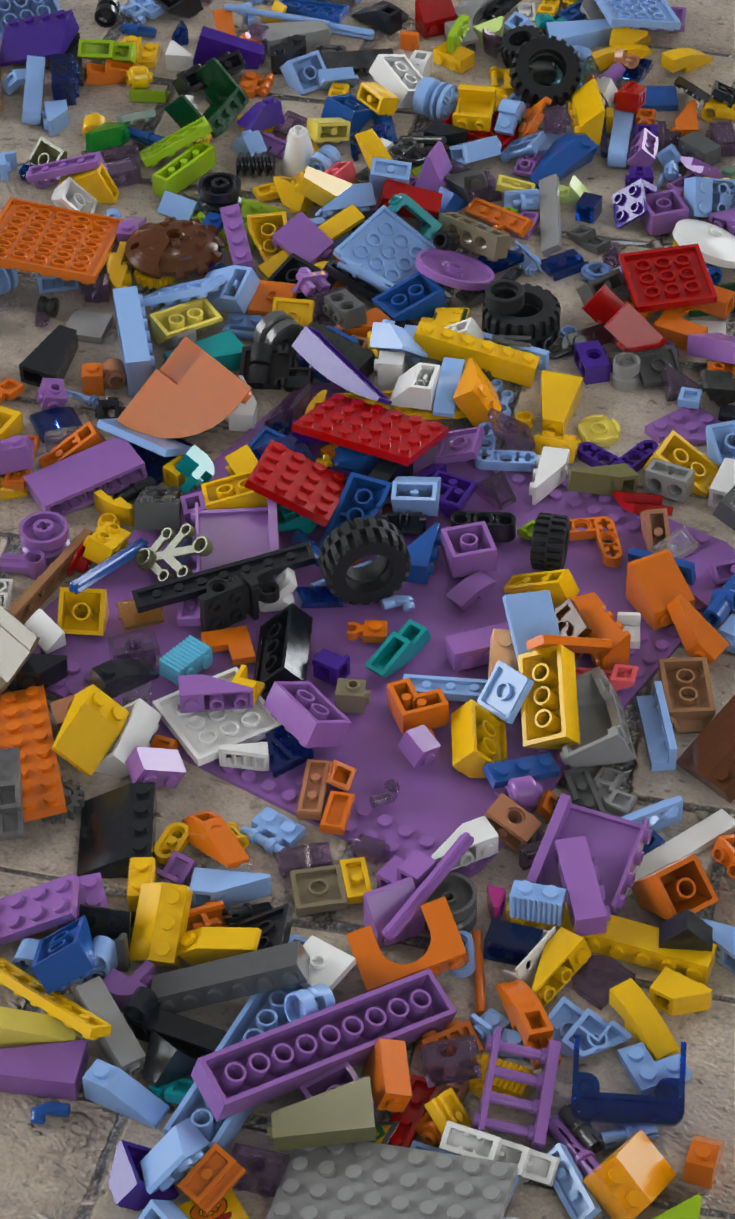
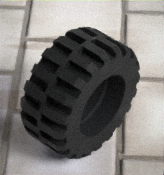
(551, 50)
(536, 319)
(359, 540)

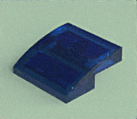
(54, 419)

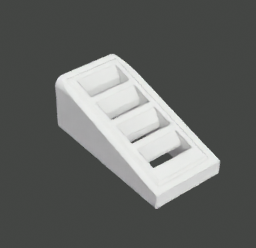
(253, 756)

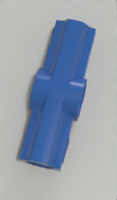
(721, 603)

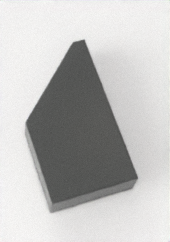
(122, 952)

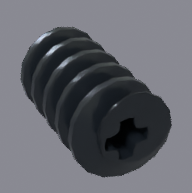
(256, 164)

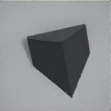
(166, 1061)

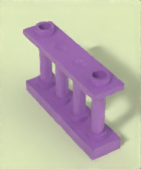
(543, 1081)

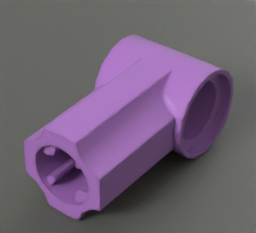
(31, 563)

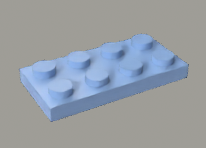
(183, 291)

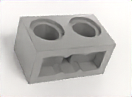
(669, 480)

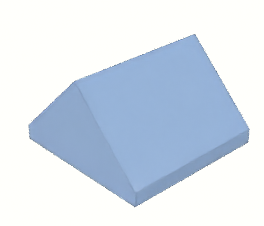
(720, 441)

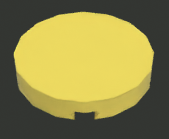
(599, 430)

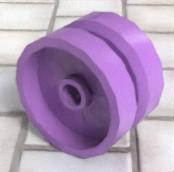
(45, 532)

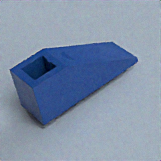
(423, 554)

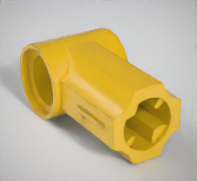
(719, 111)

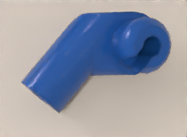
(50, 1109)

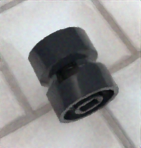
(107, 13)

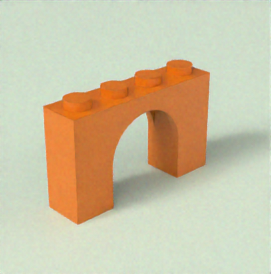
(676, 328)
(444, 952)

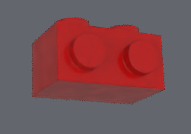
(630, 97)

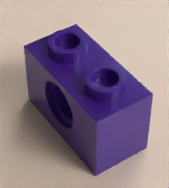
(592, 362)

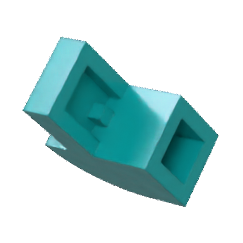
(196, 467)

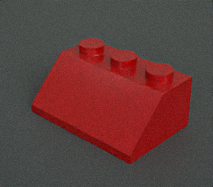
(425, 198)

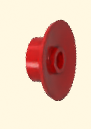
(79, 563)

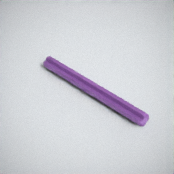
(427, 887)

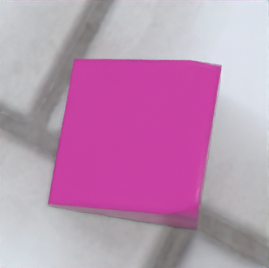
(496, 901)

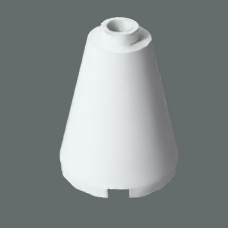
(297, 151)

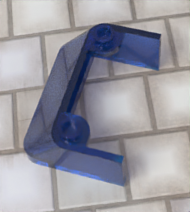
(661, 1110)

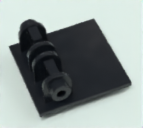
(407, 524)
(107, 921)

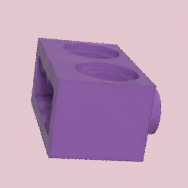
(642, 149)

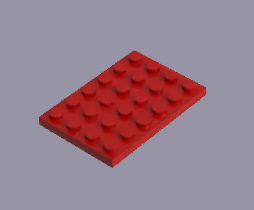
(371, 429)

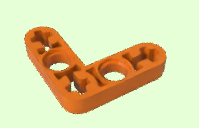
(595, 531)

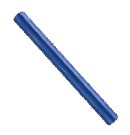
(107, 566)

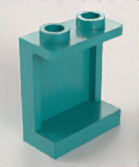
(430, 225)

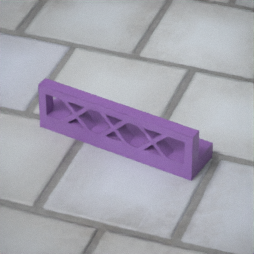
(61, 168)

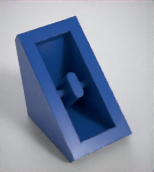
(450, 201)

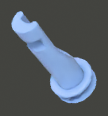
(90, 400)

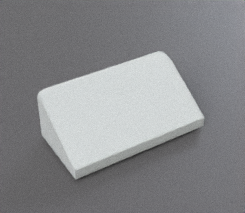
(50, 634)

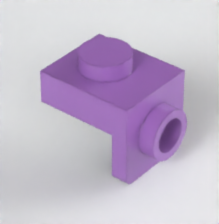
(177, 870)

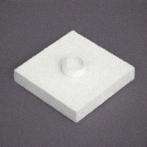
(327, 963)

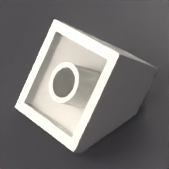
(73, 196)

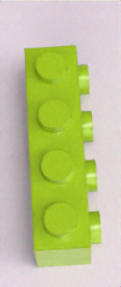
(184, 169)

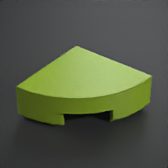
(526, 531)

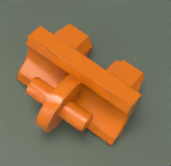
(206, 916)

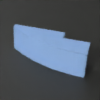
(447, 383)

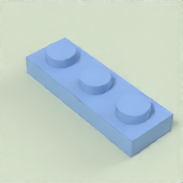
(570, 1188)

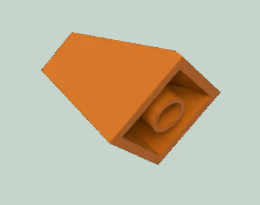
(653, 584)
(675, 888)

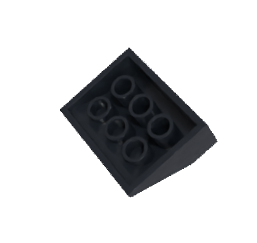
(116, 829)

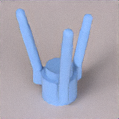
(670, 173)

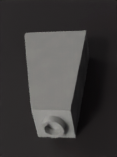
(315, 32)
(121, 1046)

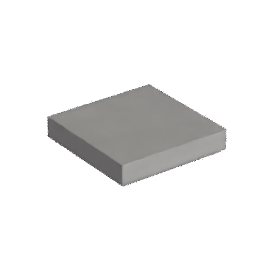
(90, 325)

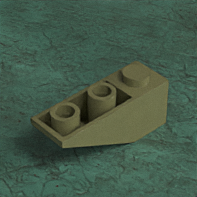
(603, 479)

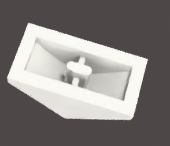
(177, 58)

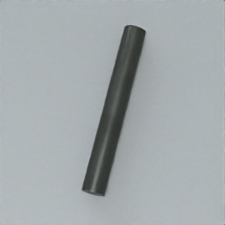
(426, 139)

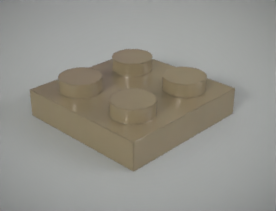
(318, 889)

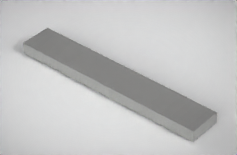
(550, 215)

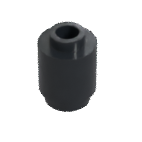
(446, 240)

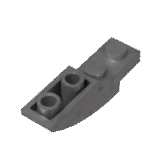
(11, 795)

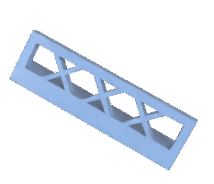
(657, 729)
(659, 814)

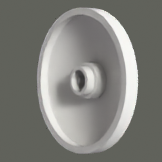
(714, 242)

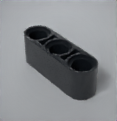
(500, 524)

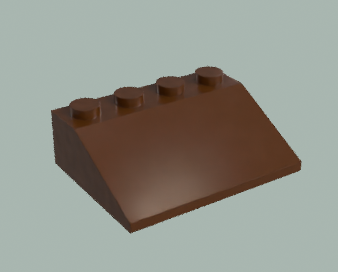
(712, 754)

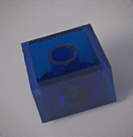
(65, 78)

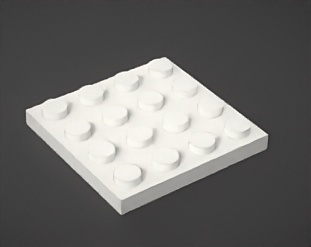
(204, 731)

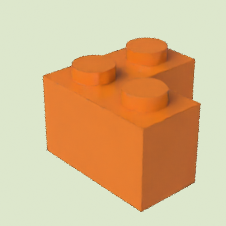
(416, 709)

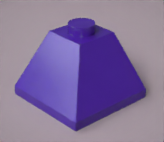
(263, 115)
(127, 1178)

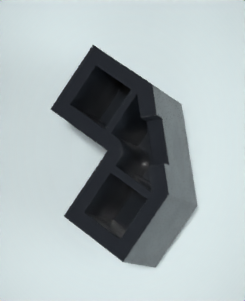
(281, 54)

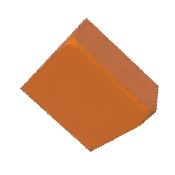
(340, 775)

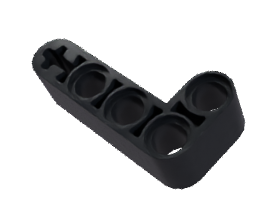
(144, 1014)

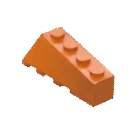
(604, 627)

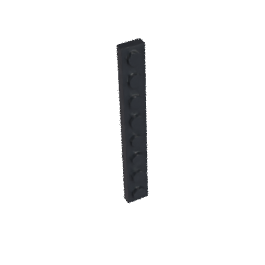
(195, 584)

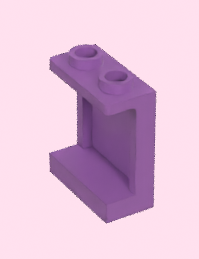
(303, 239)

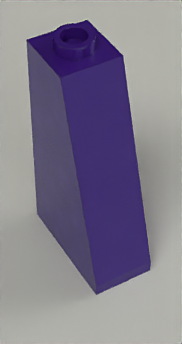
(215, 43)

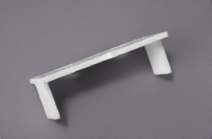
(534, 956)

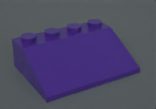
(37, 36)

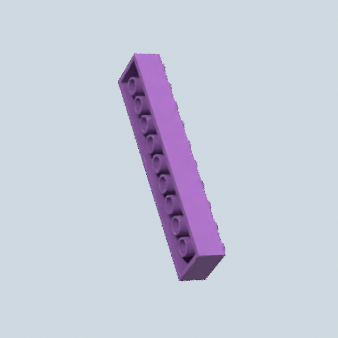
(309, 1046)

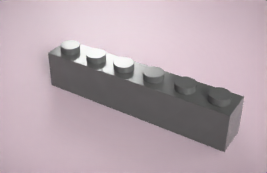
(232, 977)

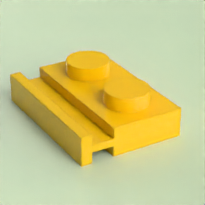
(447, 1108)

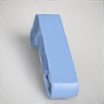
(104, 949)

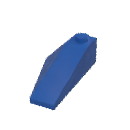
(565, 157)
(360, 498)

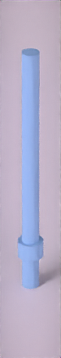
(242, 9)

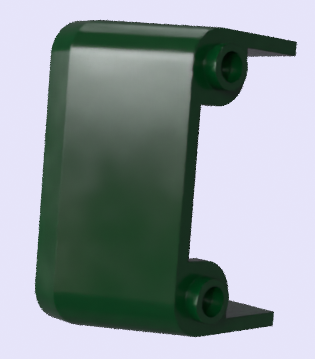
(222, 94)

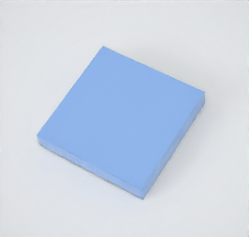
(505, 692)

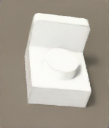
(631, 623)

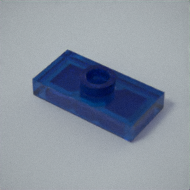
(316, 597)

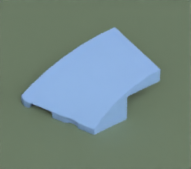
(593, 1030)

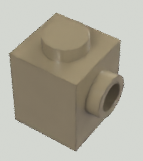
(352, 695)

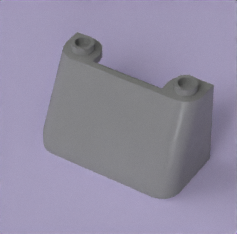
(601, 724)

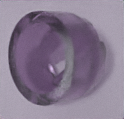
(41, 319)

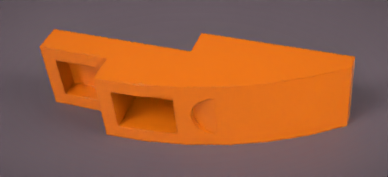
(526, 1015)

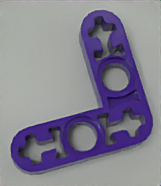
(591, 455)

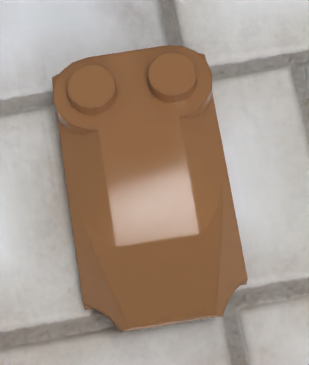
(687, 693)

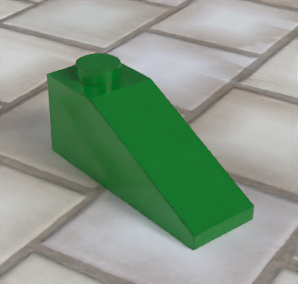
(107, 136)

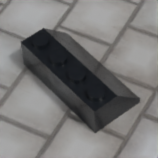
(283, 647)

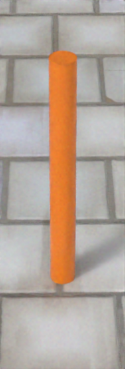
(479, 979)

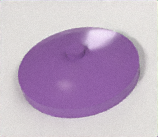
(454, 269)

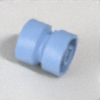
(324, 158)
(308, 1001)

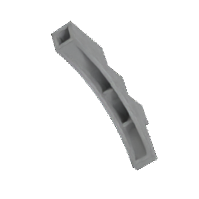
(475, 10)

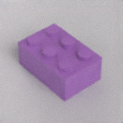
(307, 714)

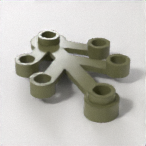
(148, 557)

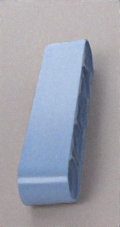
(33, 90)
(620, 139)

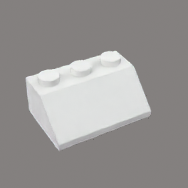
(396, 75)
(137, 731)

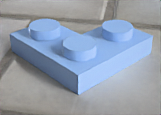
(646, 1072)

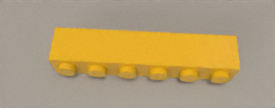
(500, 360)

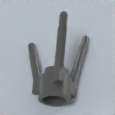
(506, 340)

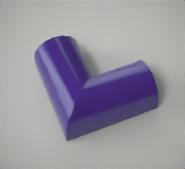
(455, 492)

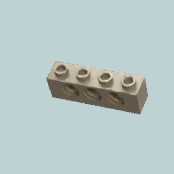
(476, 236)

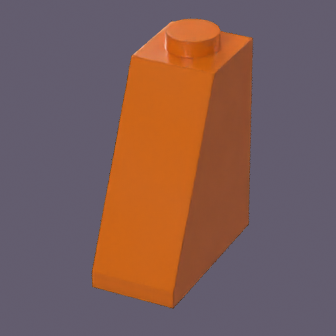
(389, 1075)

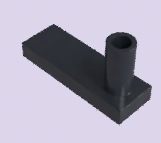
(355, 284)

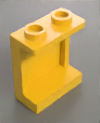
(475, 107)

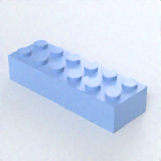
(133, 337)

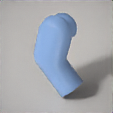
(398, 600)

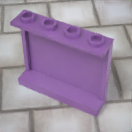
(235, 534)
(615, 845)

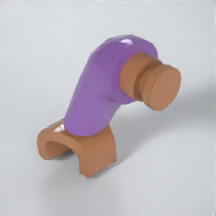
(618, 68)

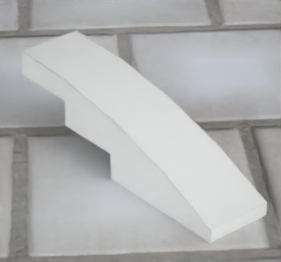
(478, 1144)

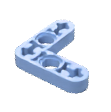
(520, 460)

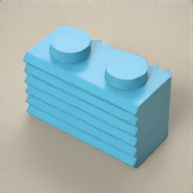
(186, 659)

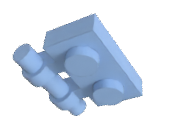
(140, 9)
(277, 827)

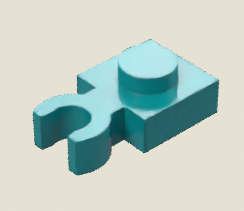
(173, 1091)

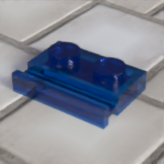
(563, 264)

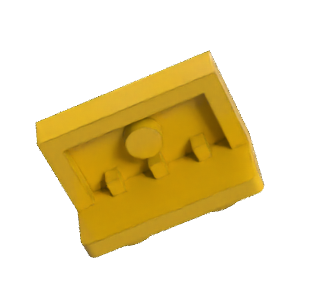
(549, 439)

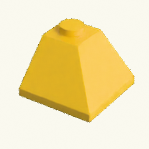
(629, 36)
(291, 198)

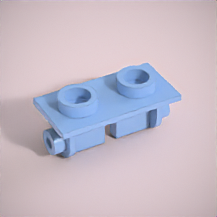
(531, 262)

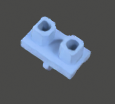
(522, 199)

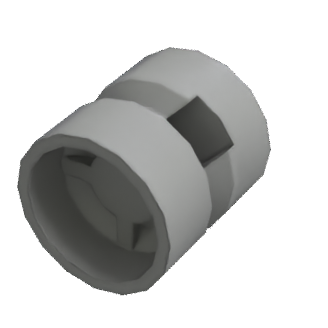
(626, 371)

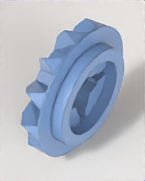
(591, 270)

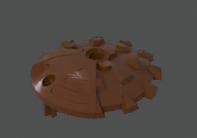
(173, 248)

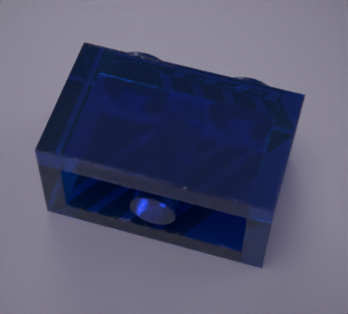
(510, 942)

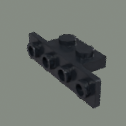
(357, 59)
(724, 92)

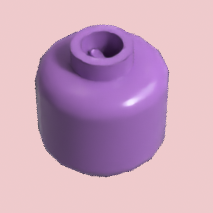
(524, 791)

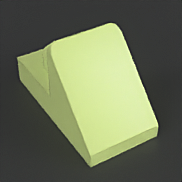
(571, 194)

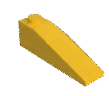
(261, 229)

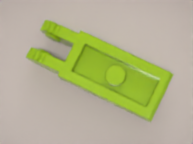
(458, 32)

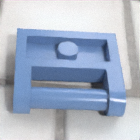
(523, 146)
(242, 325)

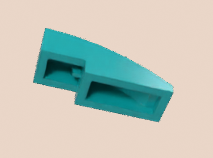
(399, 649)

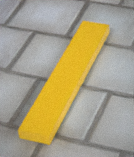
(333, 228)

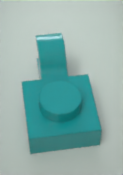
(541, 20)

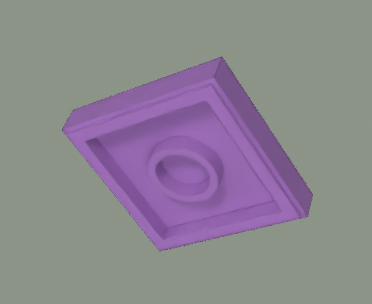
(460, 445)

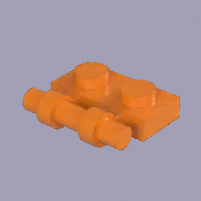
(255, 84)

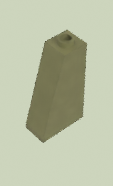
(326, 1119)

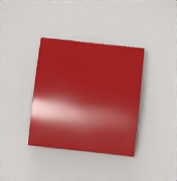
(639, 501)

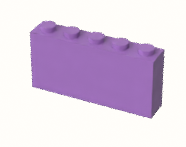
(72, 481)

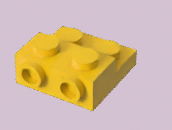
(147, 53)

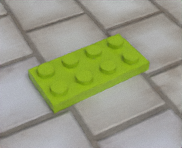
(180, 139)

